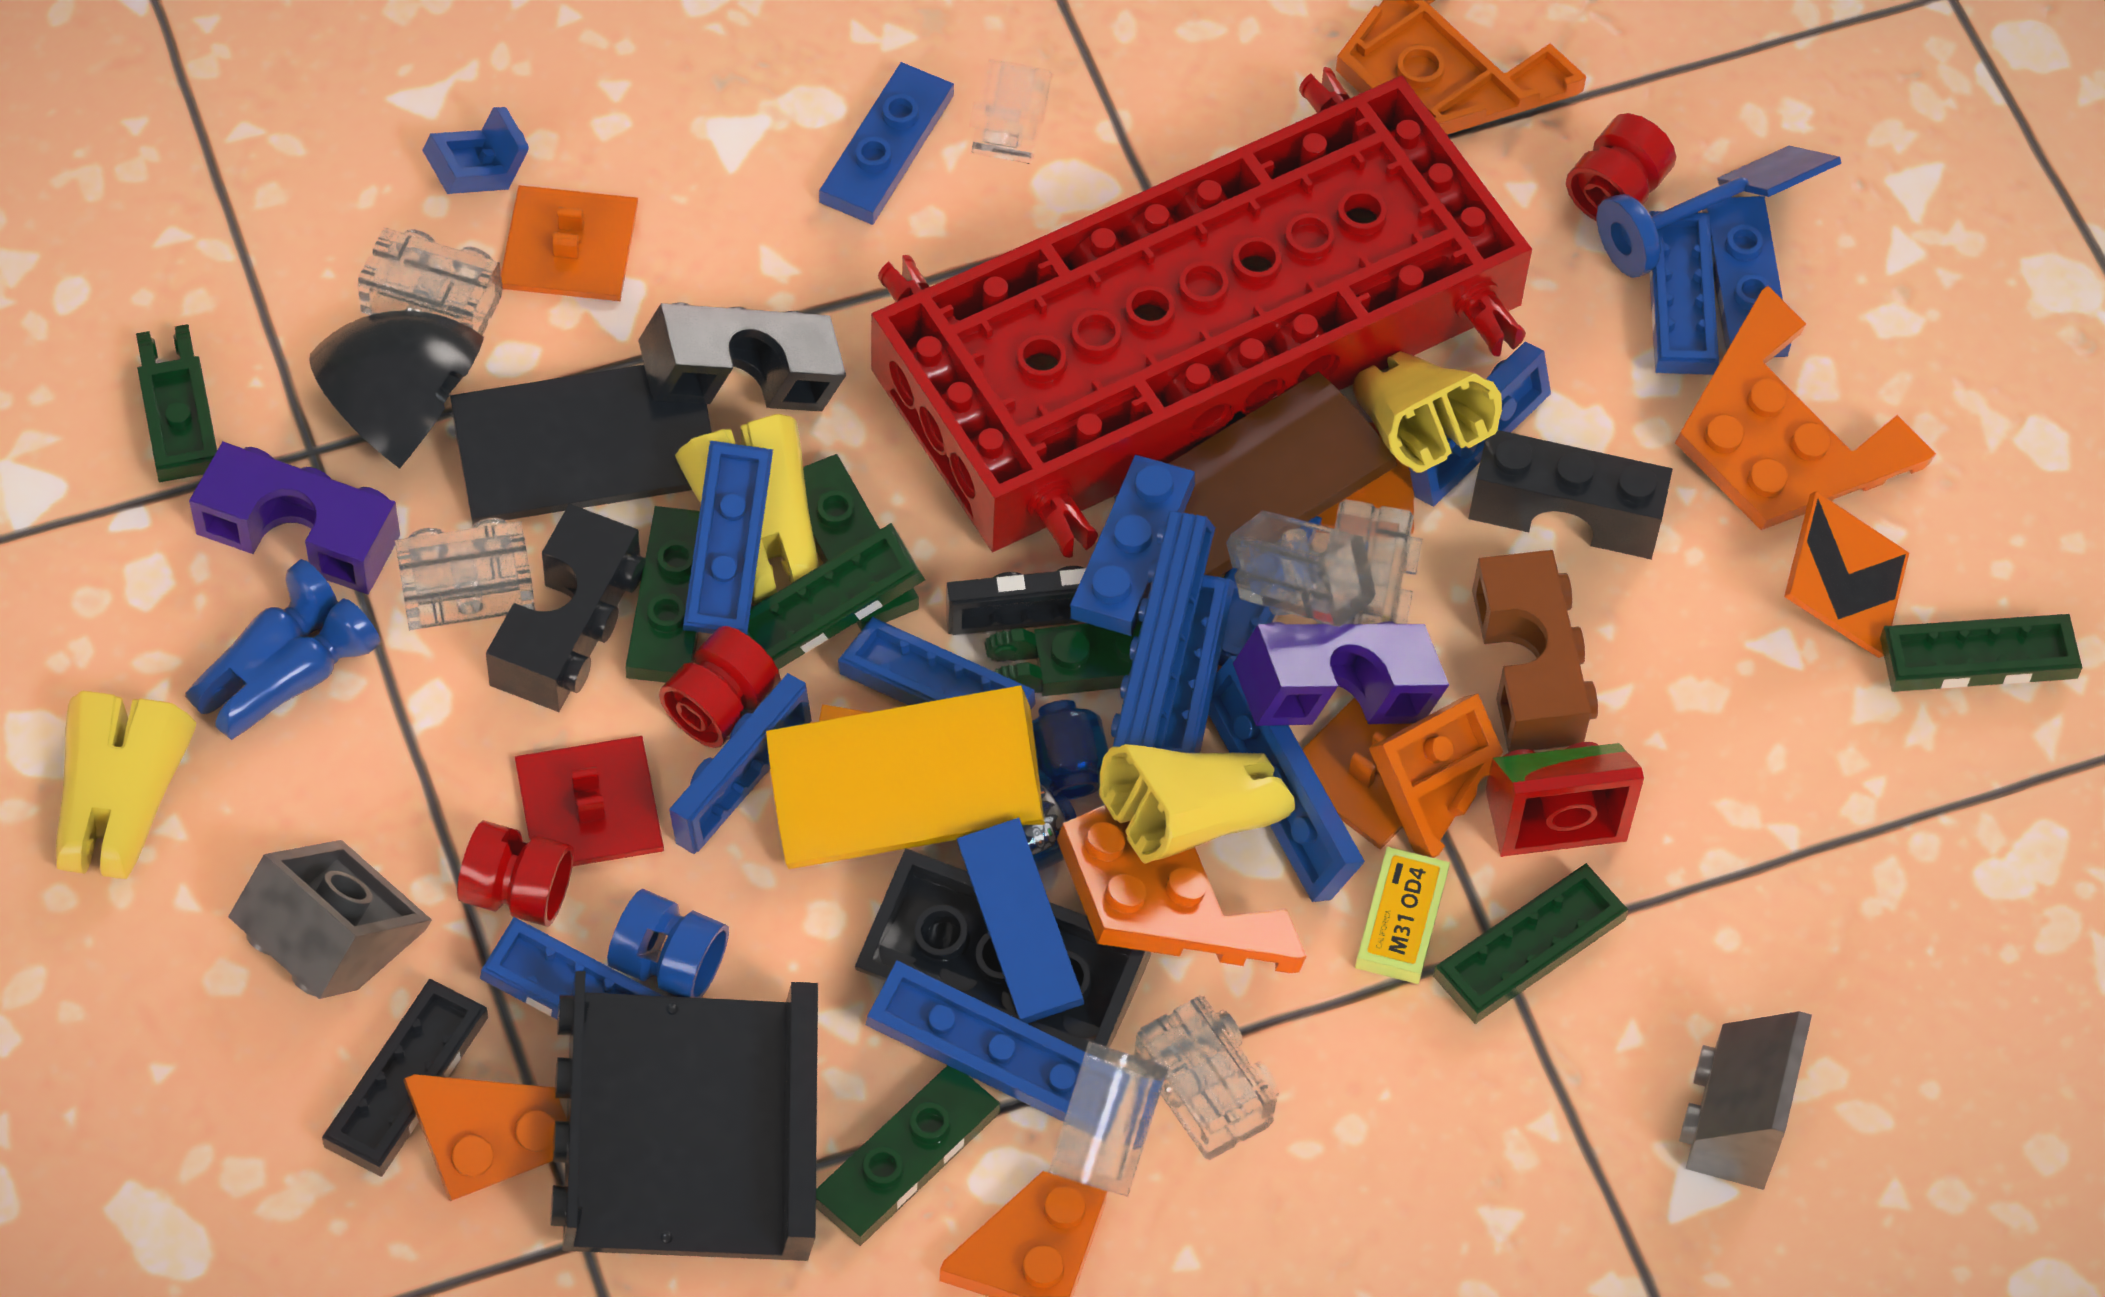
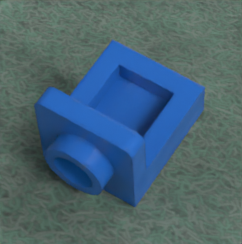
(478, 158)

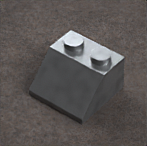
(326, 917)
(1745, 1097)

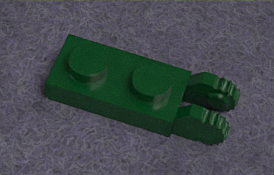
(176, 408)
(1066, 657)

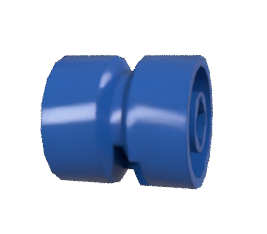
(688, 956)

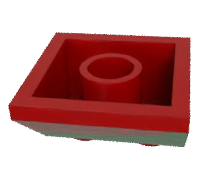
(1563, 797)

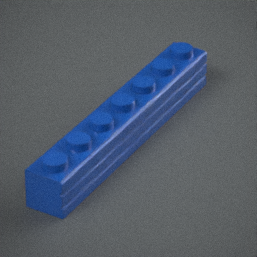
(1164, 630)

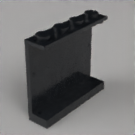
(687, 1125)

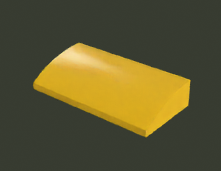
(904, 776)

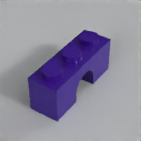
(252, 492)
(1297, 667)

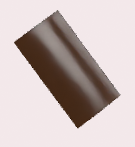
(1283, 459)

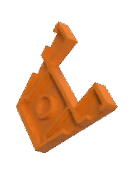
(1448, 70)
(1768, 444)
(1165, 901)

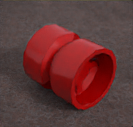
(1625, 159)
(727, 677)
(515, 873)

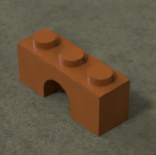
(1528, 604)

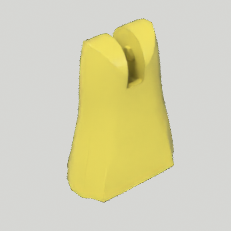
(1422, 403)
(786, 515)
(115, 777)
(1189, 797)

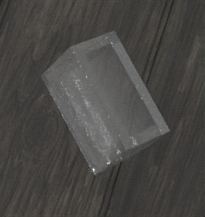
(1108, 1119)

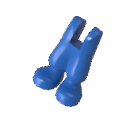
(278, 657)

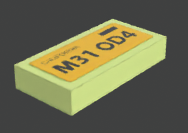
(1402, 915)

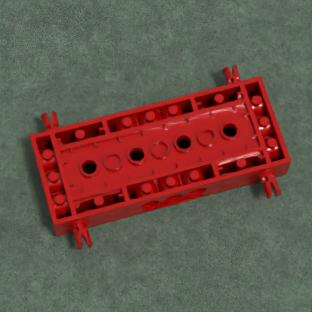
(1340, 297)

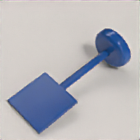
(1633, 236)

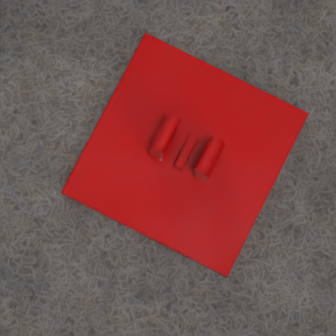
(592, 799)

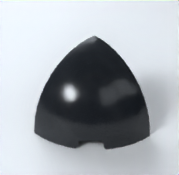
(394, 375)

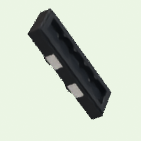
(1012, 601)
(425, 1042)

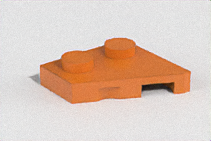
(1436, 769)
(484, 1128)
(1031, 1243)

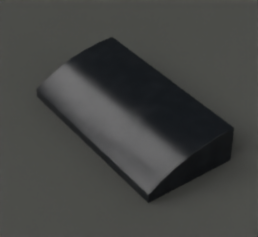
(571, 443)
(938, 929)

